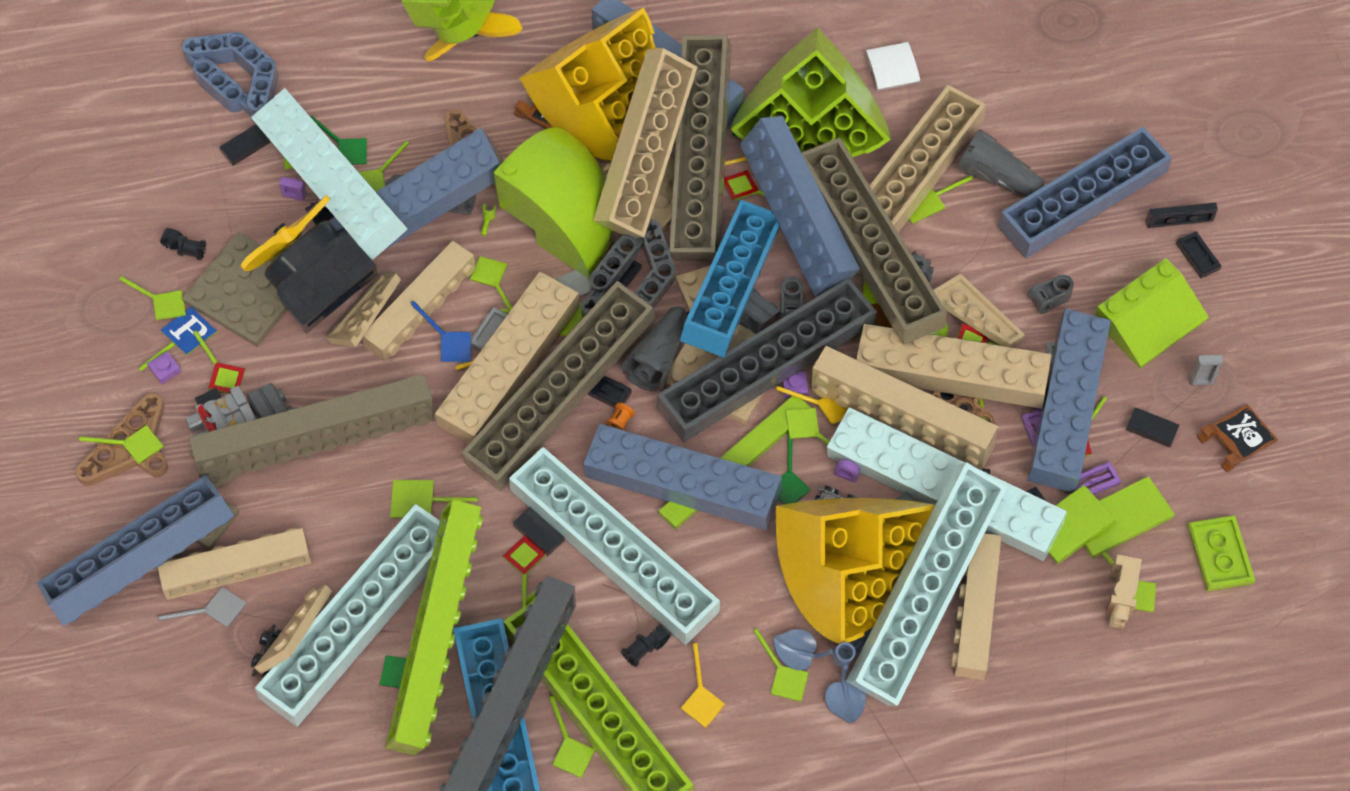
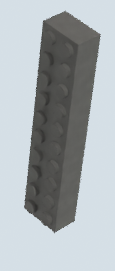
(765, 360)
(513, 688)

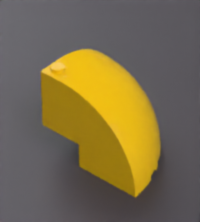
(593, 81)
(846, 558)

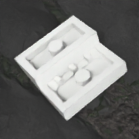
(892, 66)

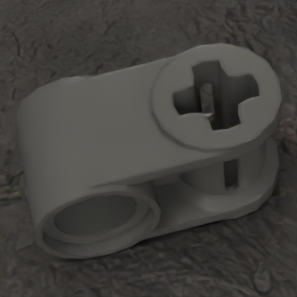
(1047, 294)
(791, 301)

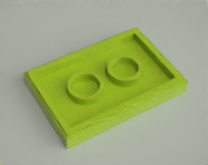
(1083, 522)
(1221, 553)

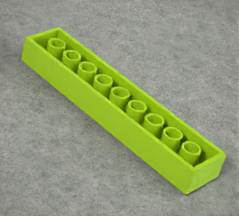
(433, 628)
(606, 716)

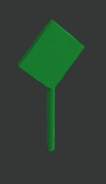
(353, 149)
(792, 486)
(392, 671)

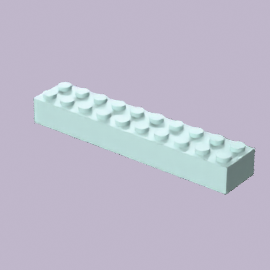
(329, 174)
(924, 471)
(615, 546)
(926, 584)
(352, 618)

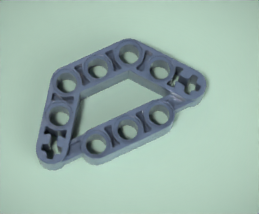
(209, 50)

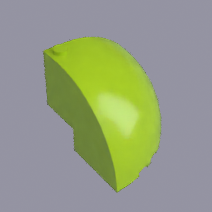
(817, 98)
(555, 190)

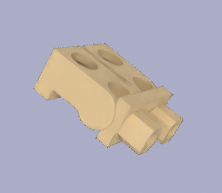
(1121, 601)

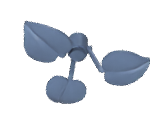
(842, 699)

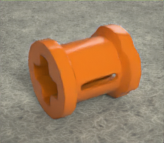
(620, 417)

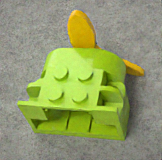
(459, 21)

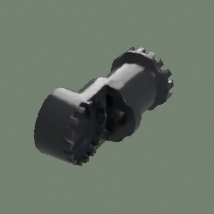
(184, 246)
(643, 645)

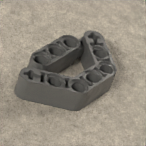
(625, 259)

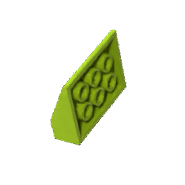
(1152, 313)

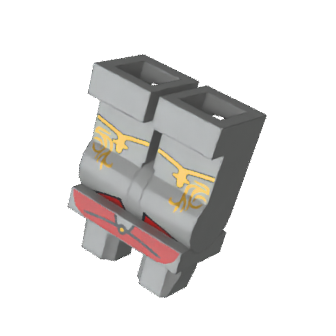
(221, 413)

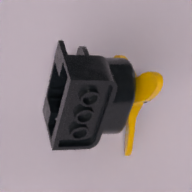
(314, 269)

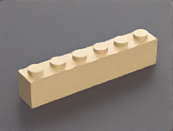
(428, 292)
(234, 563)
(977, 610)

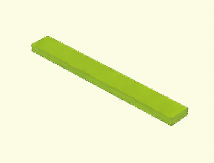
(743, 453)

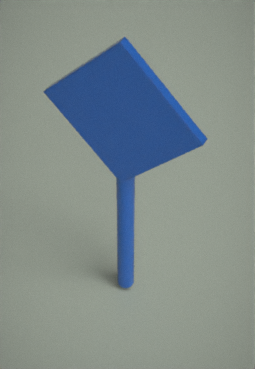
(454, 345)

